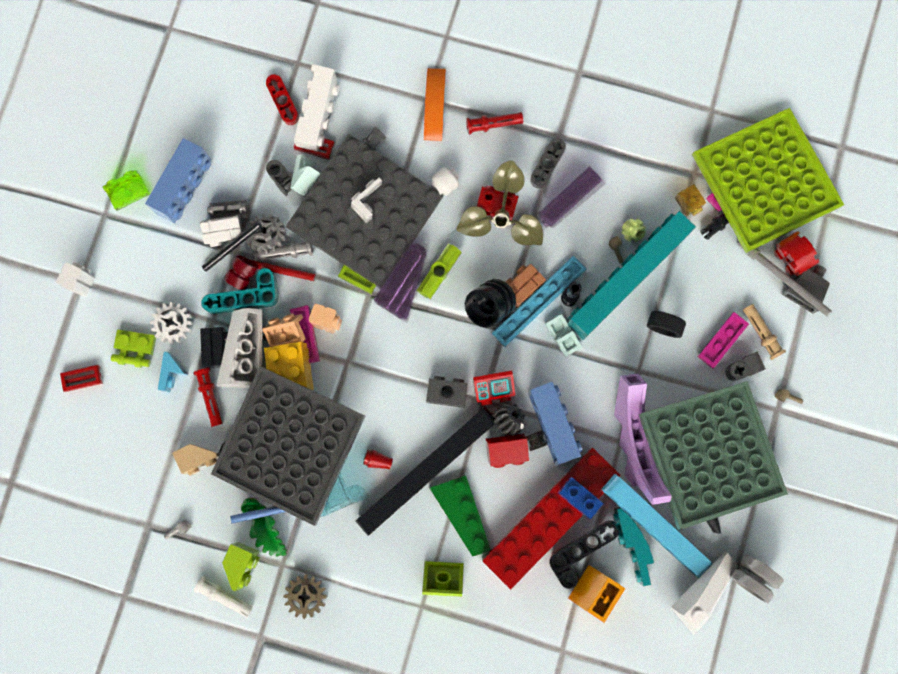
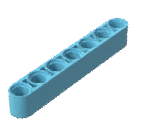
(656, 526)

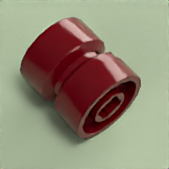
(240, 273)

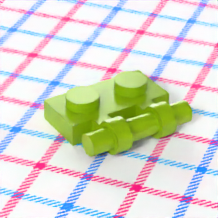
(134, 342)

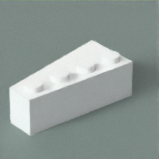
(317, 108)
(242, 349)

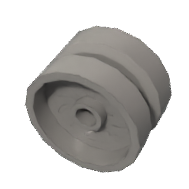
(758, 576)

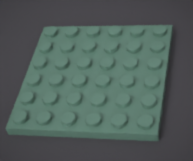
(713, 455)

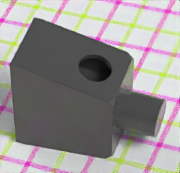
(813, 283)

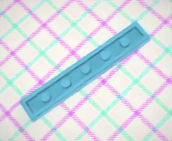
(539, 301)

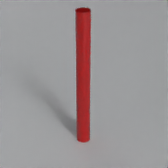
(286, 271)

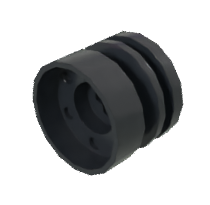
(490, 303)

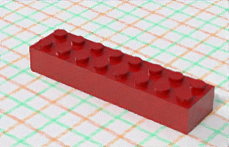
(546, 521)

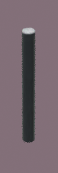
(231, 246)

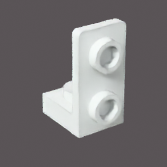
(361, 209)

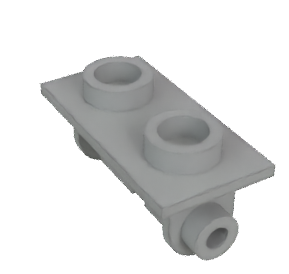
(226, 209)

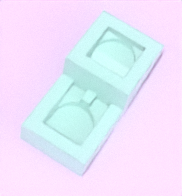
(563, 335)

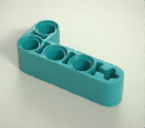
(241, 295)

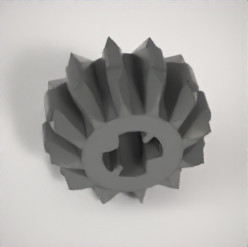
(509, 418)

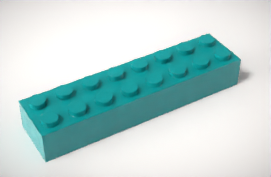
(633, 272)

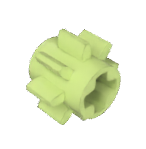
(633, 230)

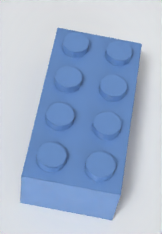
(179, 181)
(554, 423)

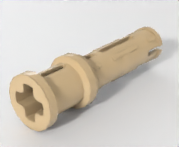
(768, 340)

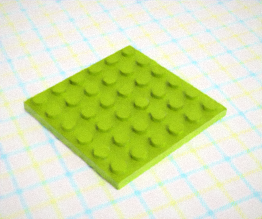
(767, 180)

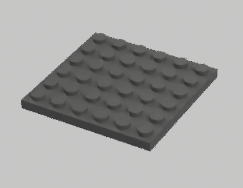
(398, 210)
(288, 445)

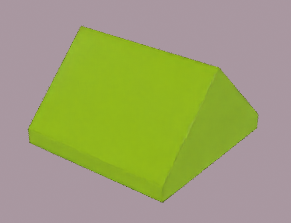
(443, 578)

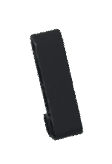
(586, 549)

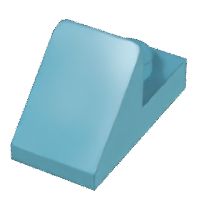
(168, 368)

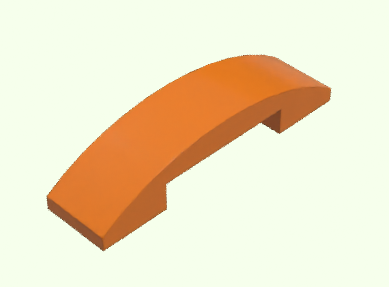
(434, 104)

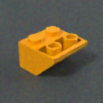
(596, 593)

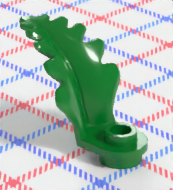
(263, 529)

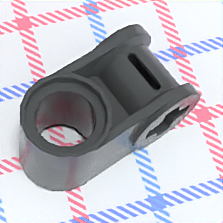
(282, 178)
(747, 366)

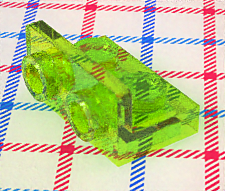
(126, 189)

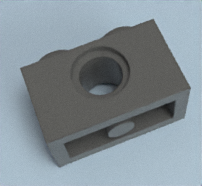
(435, 395)

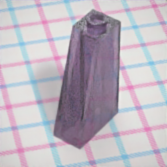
(571, 198)
(402, 284)

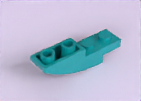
(632, 537)

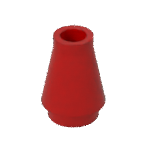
(374, 459)

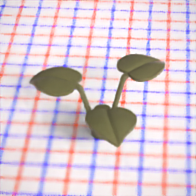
(476, 223)

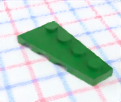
(460, 508)

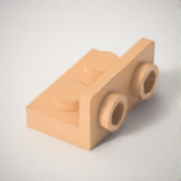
(284, 330)

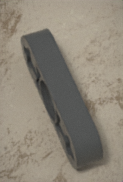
(537, 171)

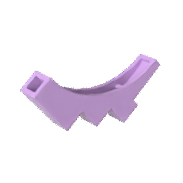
(640, 463)

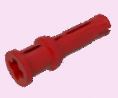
(517, 118)
(215, 420)

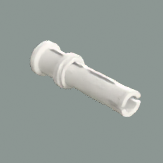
(215, 593)

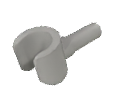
(182, 526)

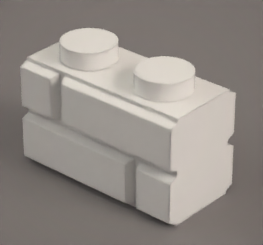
(221, 229)
(75, 278)

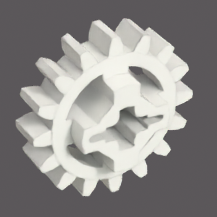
(168, 330)

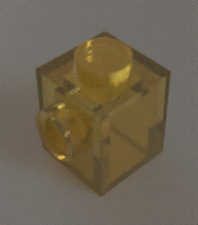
(690, 201)

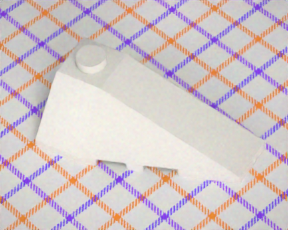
(702, 597)

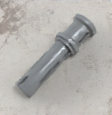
(293, 249)

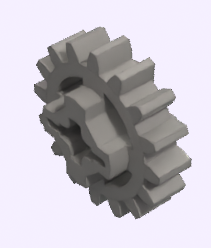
(268, 236)

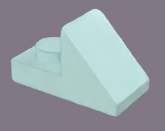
(304, 175)

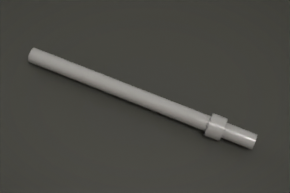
(756, 254)

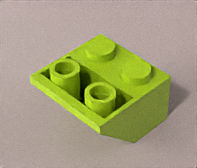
(239, 563)

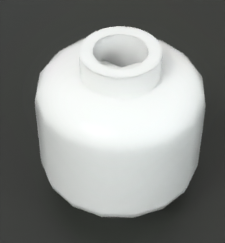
(445, 181)

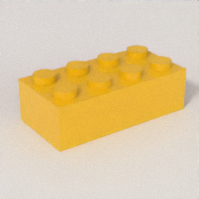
(290, 362)

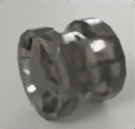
(536, 440)

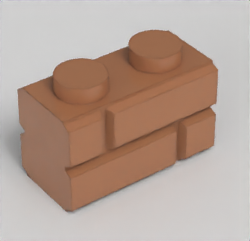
(525, 283)

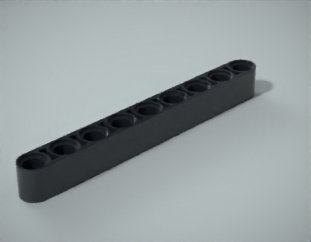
(426, 471)

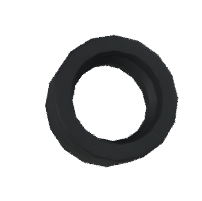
(666, 324)

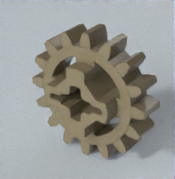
(296, 596)

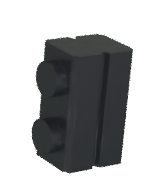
(212, 346)

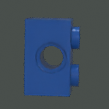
(580, 498)

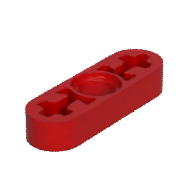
(283, 92)

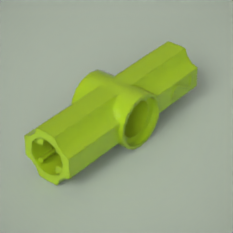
(446, 261)

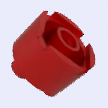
(796, 253)

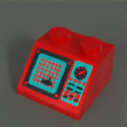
(494, 387)

